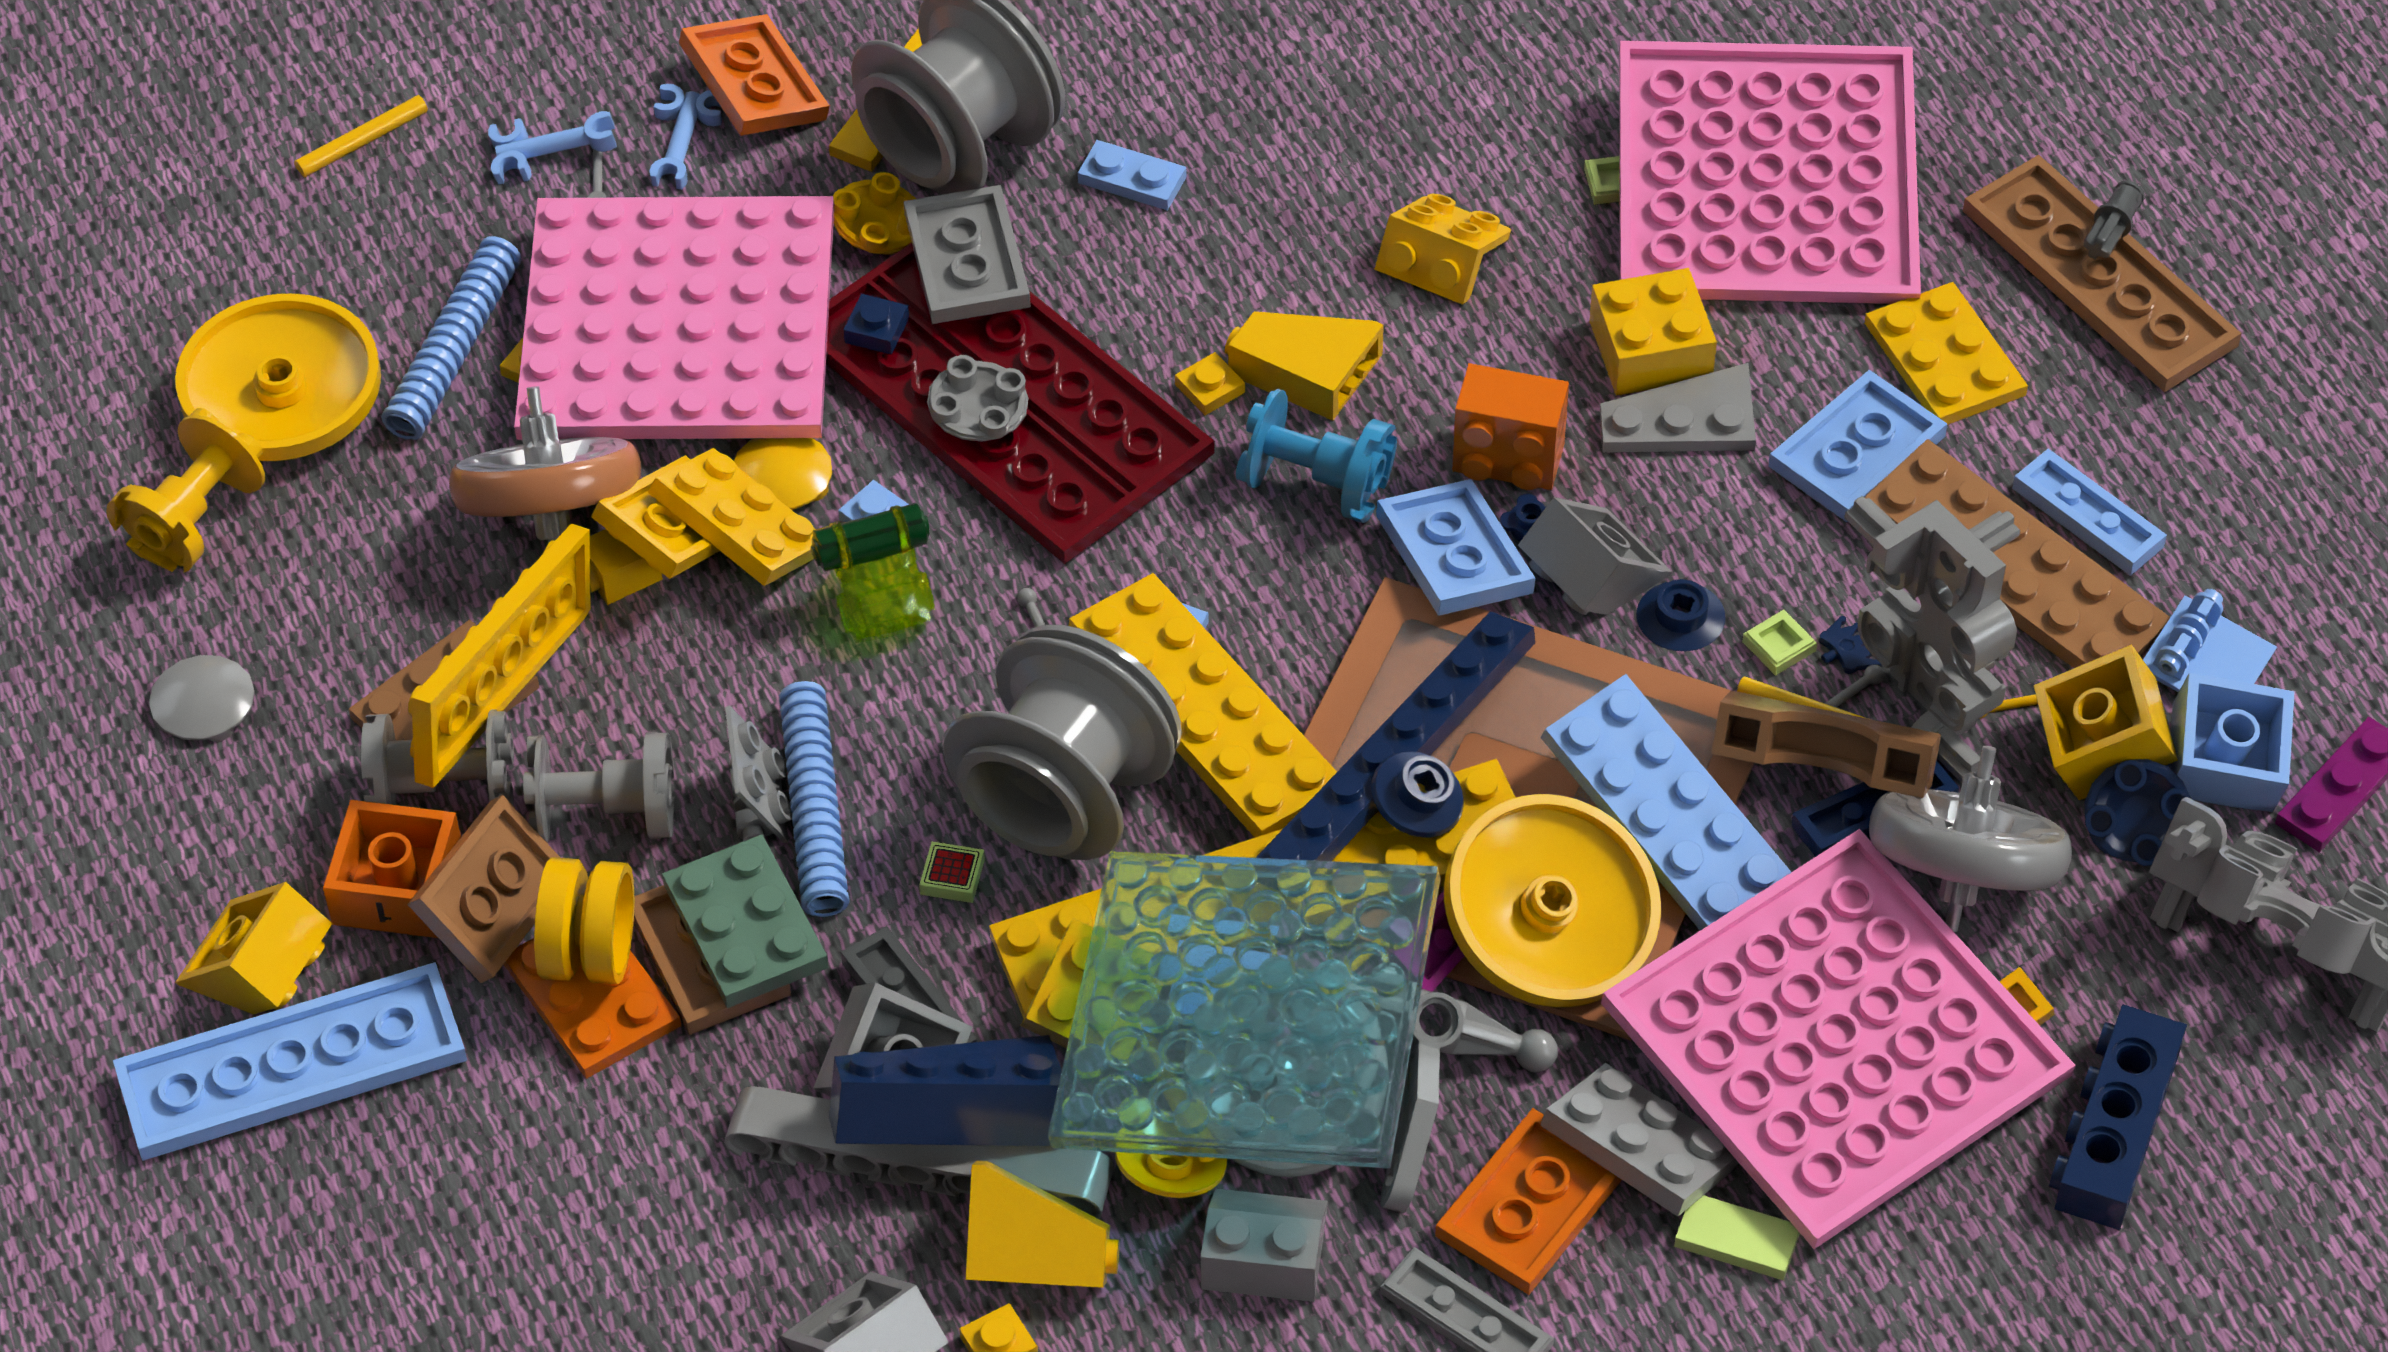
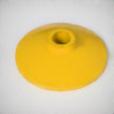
(1171, 1174)

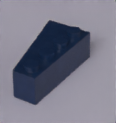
(947, 1094)

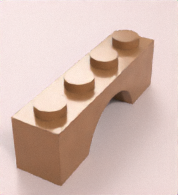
(1786, 732)

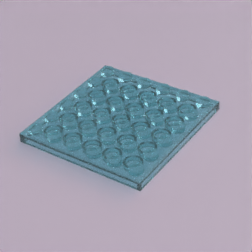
(1247, 1009)

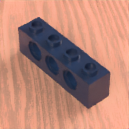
(2103, 1190)

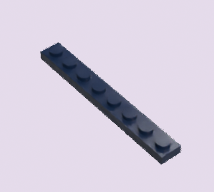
(1416, 726)

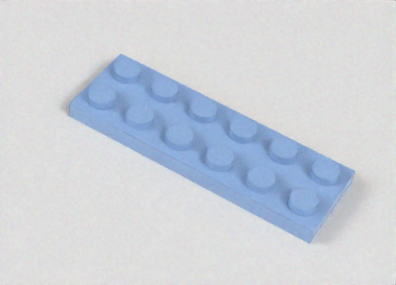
(1666, 800)
(289, 1061)

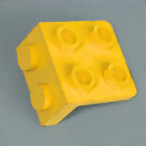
(1439, 245)

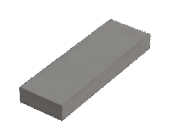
(1460, 1308)

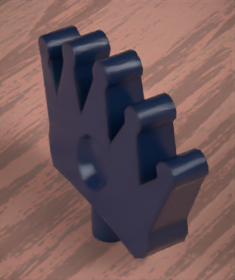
(1846, 647)

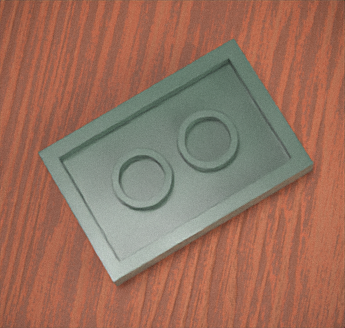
(745, 921)

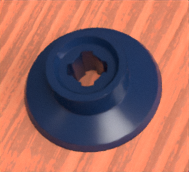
(1677, 629)
(1407, 807)

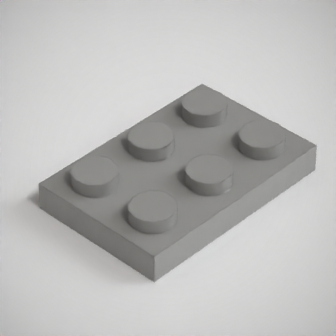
(966, 254)
(1640, 1138)

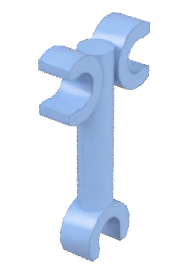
(686, 110)
(516, 147)

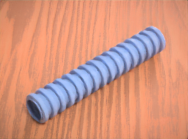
(451, 337)
(813, 798)

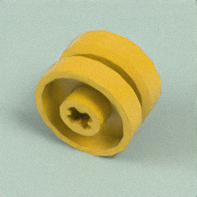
(584, 920)

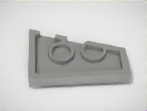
(1687, 415)

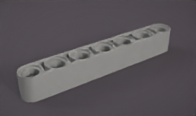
(798, 1129)

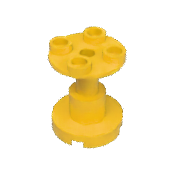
(165, 518)

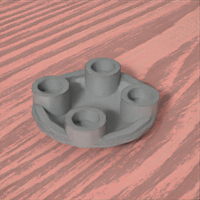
(978, 399)
(201, 698)

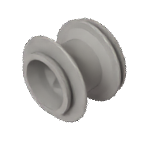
(970, 79)
(1073, 726)

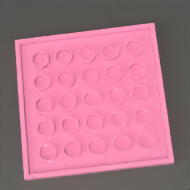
(1770, 169)
(679, 316)
(1837, 1037)

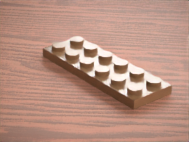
(2123, 297)
(2047, 582)

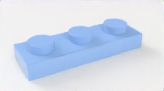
(2089, 511)

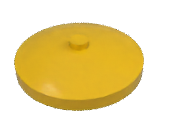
(282, 371)
(1552, 900)

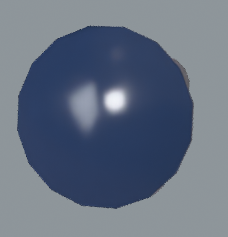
(2133, 808)

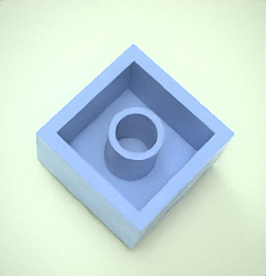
(2232, 741)

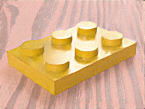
(1946, 354)
(736, 515)
(653, 529)

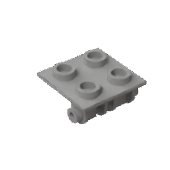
(756, 782)

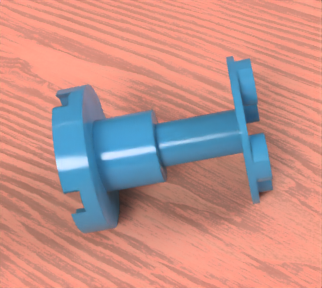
(1335, 460)

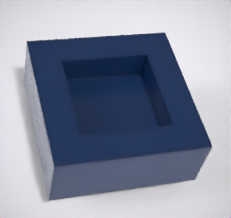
(876, 324)

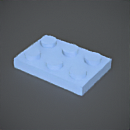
(1855, 443)
(1455, 547)

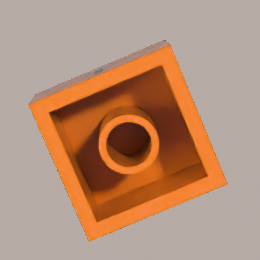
(1510, 427)
(383, 863)

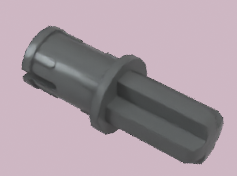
(2114, 219)

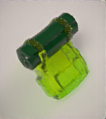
(878, 571)

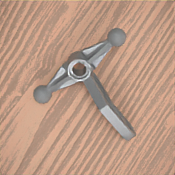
(1462, 1033)

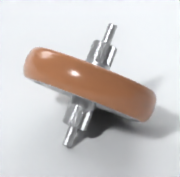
(544, 474)

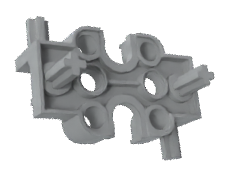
(1957, 632)
(2250, 883)

